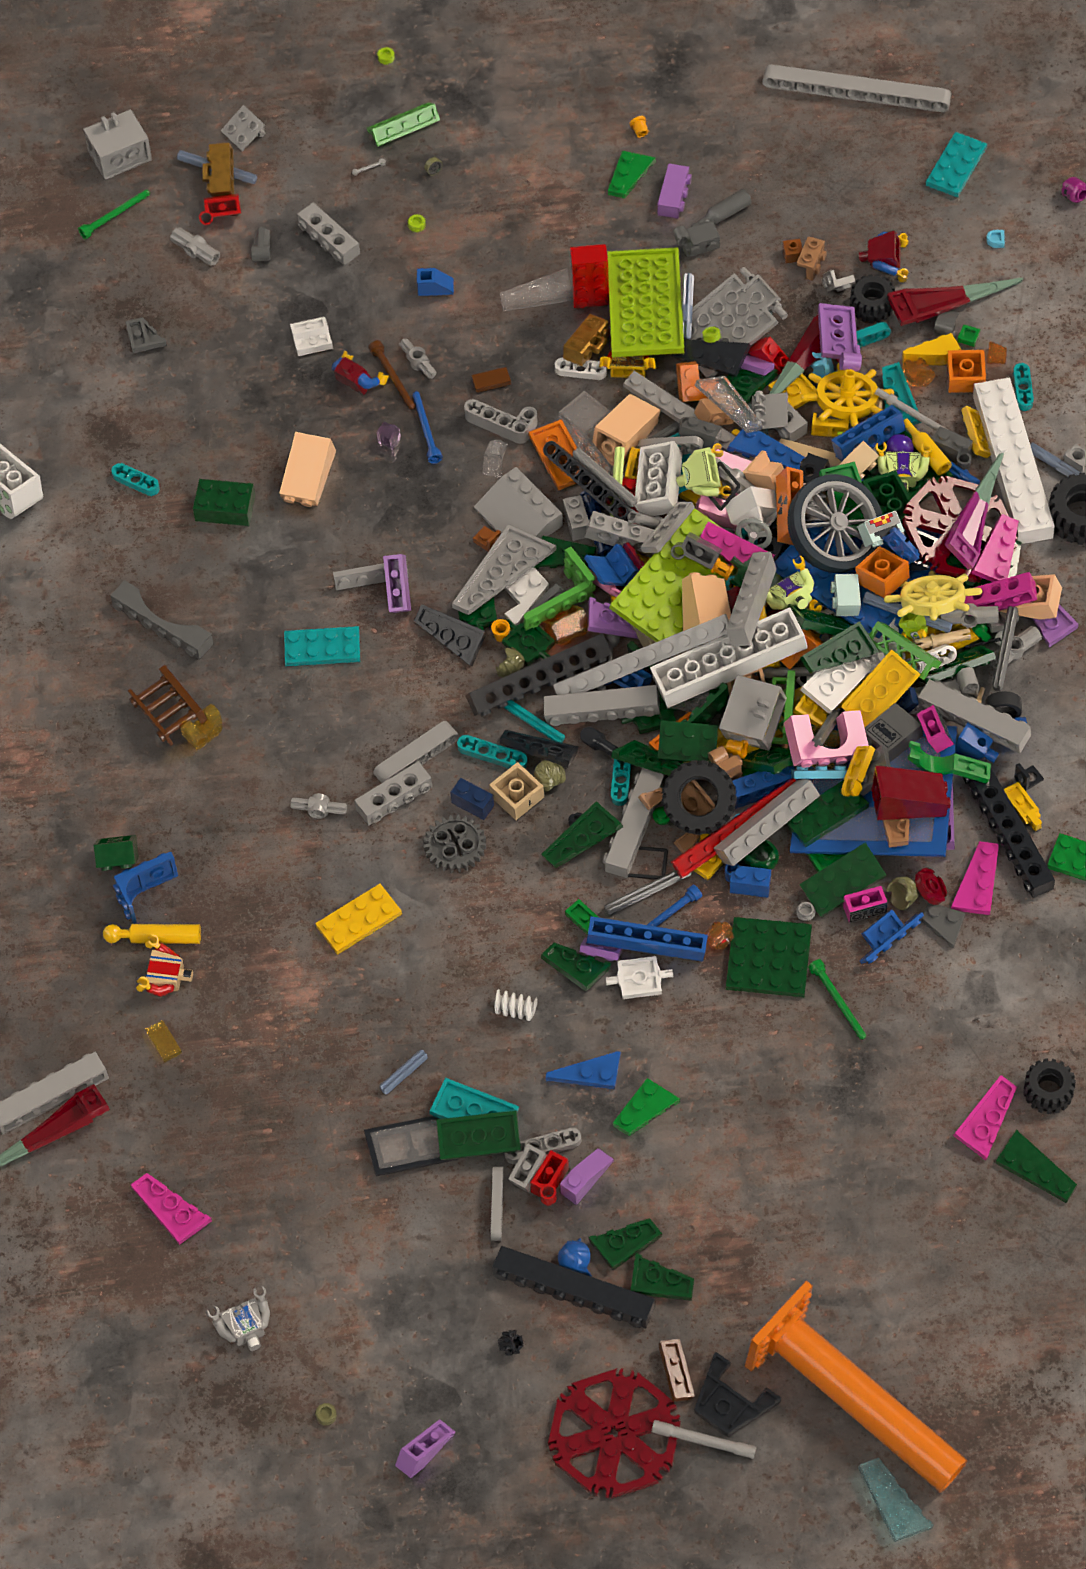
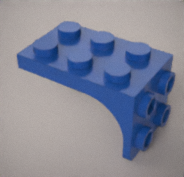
(141, 878)

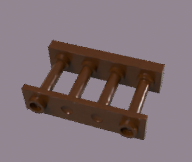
(175, 690)

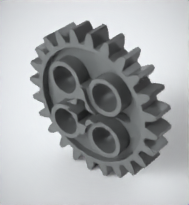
(471, 836)

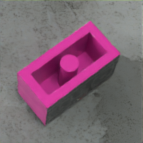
(935, 728)
(865, 904)

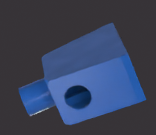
(975, 744)

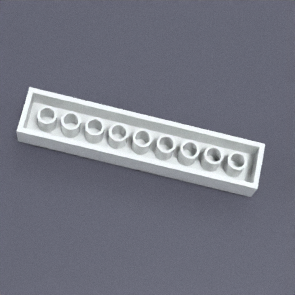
(1018, 471)

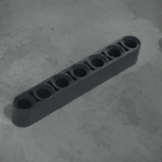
(582, 479)

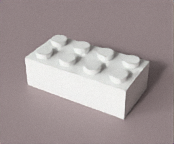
(656, 478)

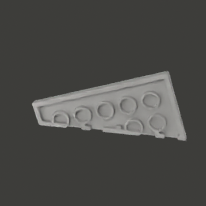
(505, 562)

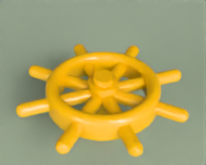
(846, 395)

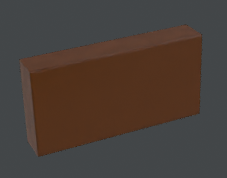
(491, 379)

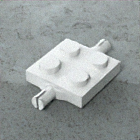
(639, 977)

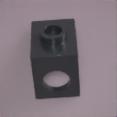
(1021, 775)

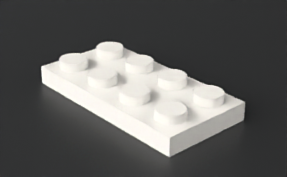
(834, 684)

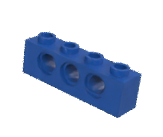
(871, 431)
(758, 785)

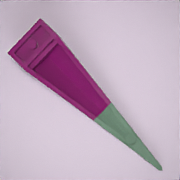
(967, 531)

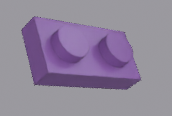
(608, 953)

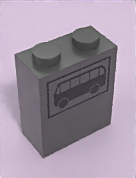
(893, 730)

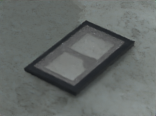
(404, 1145)

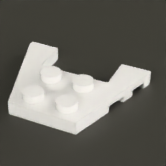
(525, 592)

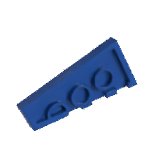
(754, 442)

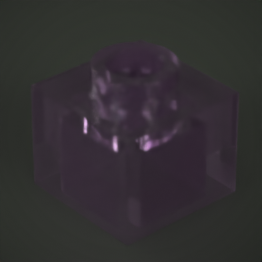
(388, 435)

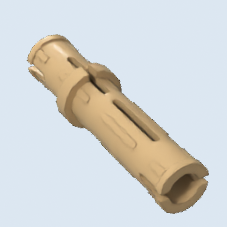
(941, 639)

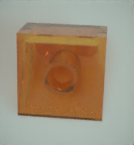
(567, 625)

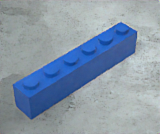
(647, 939)

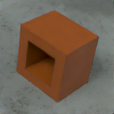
(792, 250)

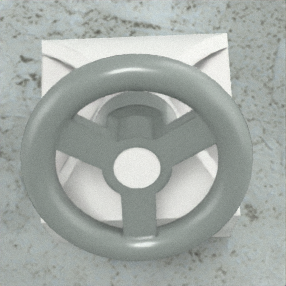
(755, 512)

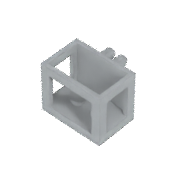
(117, 144)
(751, 710)

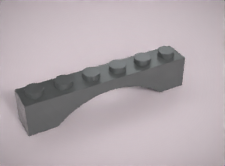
(188, 637)

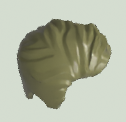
(512, 664)
(549, 774)
(902, 892)

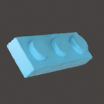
(820, 772)

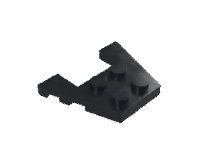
(726, 1407)

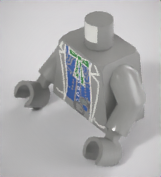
(243, 1322)

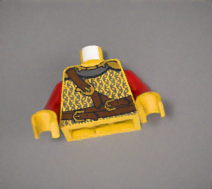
(624, 366)

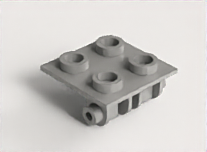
(243, 128)
(771, 409)

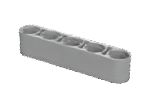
(419, 750)

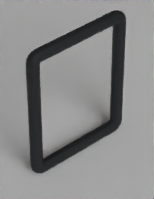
(732, 494)
(664, 863)

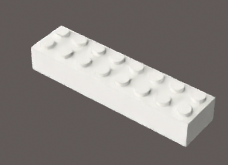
(721, 662)

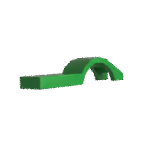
(953, 764)

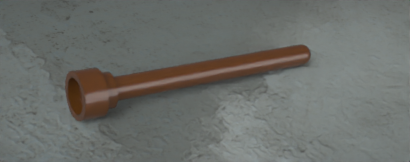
(377, 349)

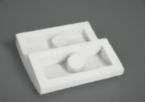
(311, 336)

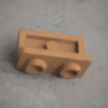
(811, 257)

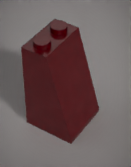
(908, 794)

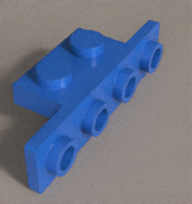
(885, 931)

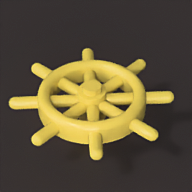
(933, 595)

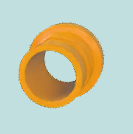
(639, 126)
(500, 625)
(737, 747)

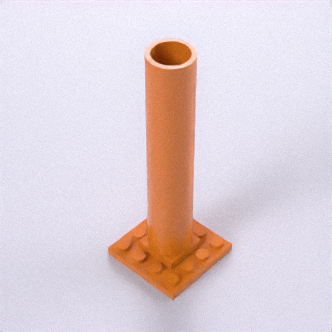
(854, 1391)

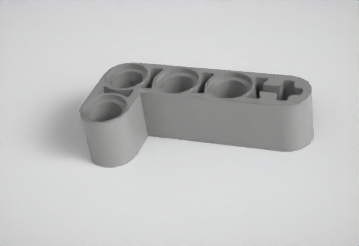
(502, 423)
(965, 683)

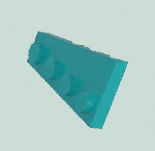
(895, 379)

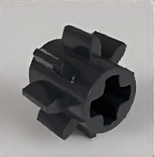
(510, 1342)

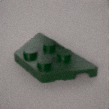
(749, 382)

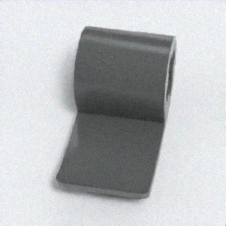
(946, 322)

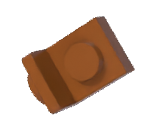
(486, 538)

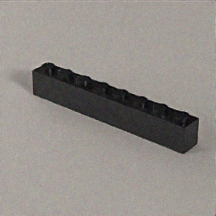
(573, 1287)

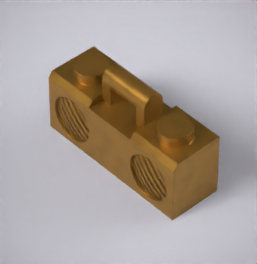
(222, 168)
(588, 338)

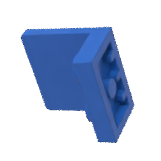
(614, 569)

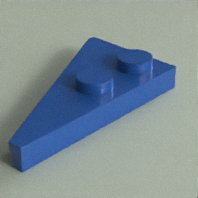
(594, 1072)

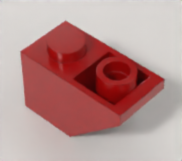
(769, 351)

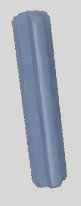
(404, 1071)

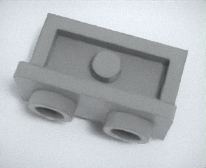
(829, 281)

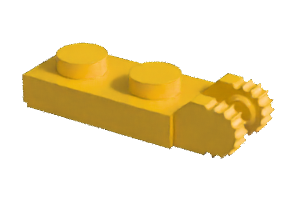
(857, 770)

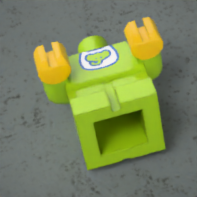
(913, 626)

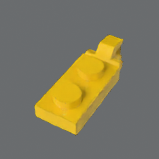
(1024, 806)

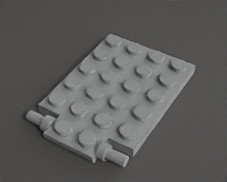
(738, 311)

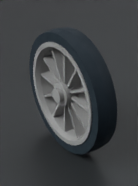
(834, 522)

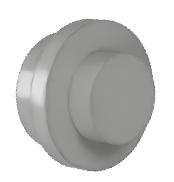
(805, 911)

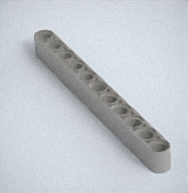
(857, 88)

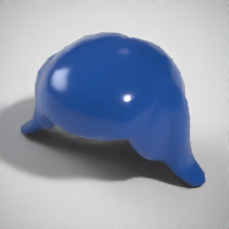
(575, 1256)

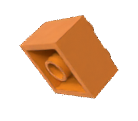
(965, 370)
(882, 572)

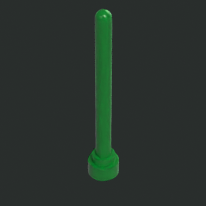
(87, 229)
(818, 969)

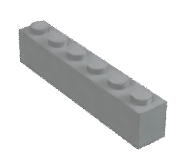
(751, 599)
(602, 705)
(964, 709)
(766, 821)
(635, 822)
(51, 1091)

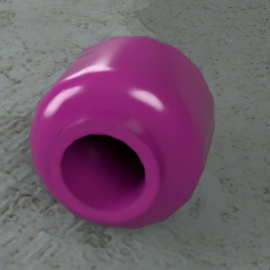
(1074, 189)

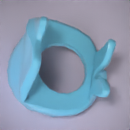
(823, 366)

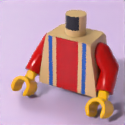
(164, 970)

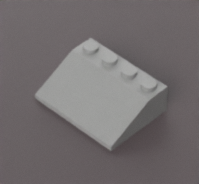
(519, 504)

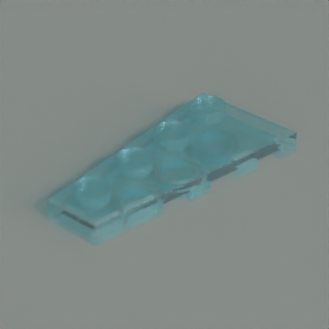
(896, 1508)

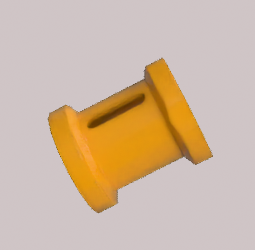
(722, 569)

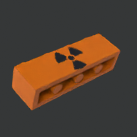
(788, 483)

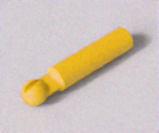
(165, 932)

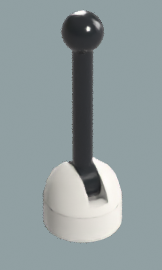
(997, 639)

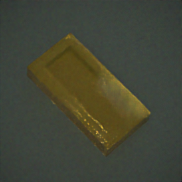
(163, 1041)

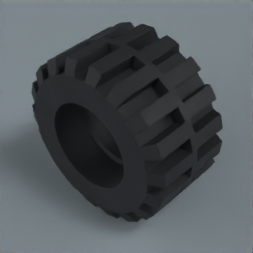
(871, 287)
(1049, 1072)

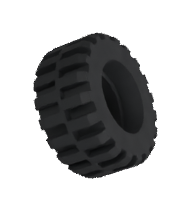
(1065, 521)
(680, 778)

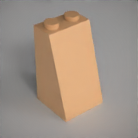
(624, 427)
(307, 469)
(703, 599)

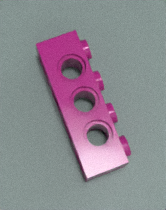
(1006, 592)

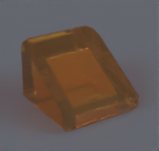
(996, 353)

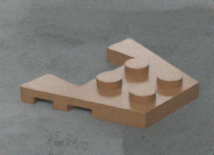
(693, 800)

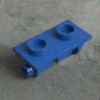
(903, 549)

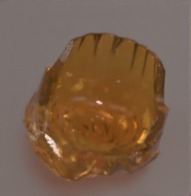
(918, 373)

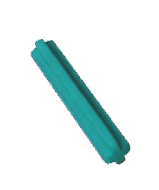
(534, 721)

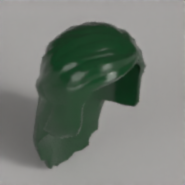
(763, 856)

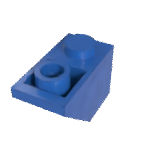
(434, 282)

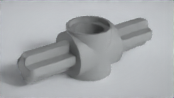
(422, 362)
(318, 806)

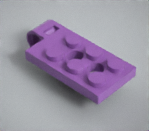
(839, 348)

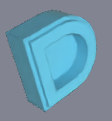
(996, 239)

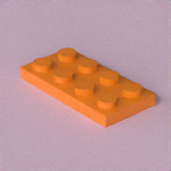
(558, 433)

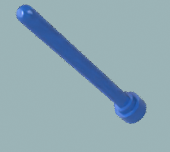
(434, 454)
(691, 895)

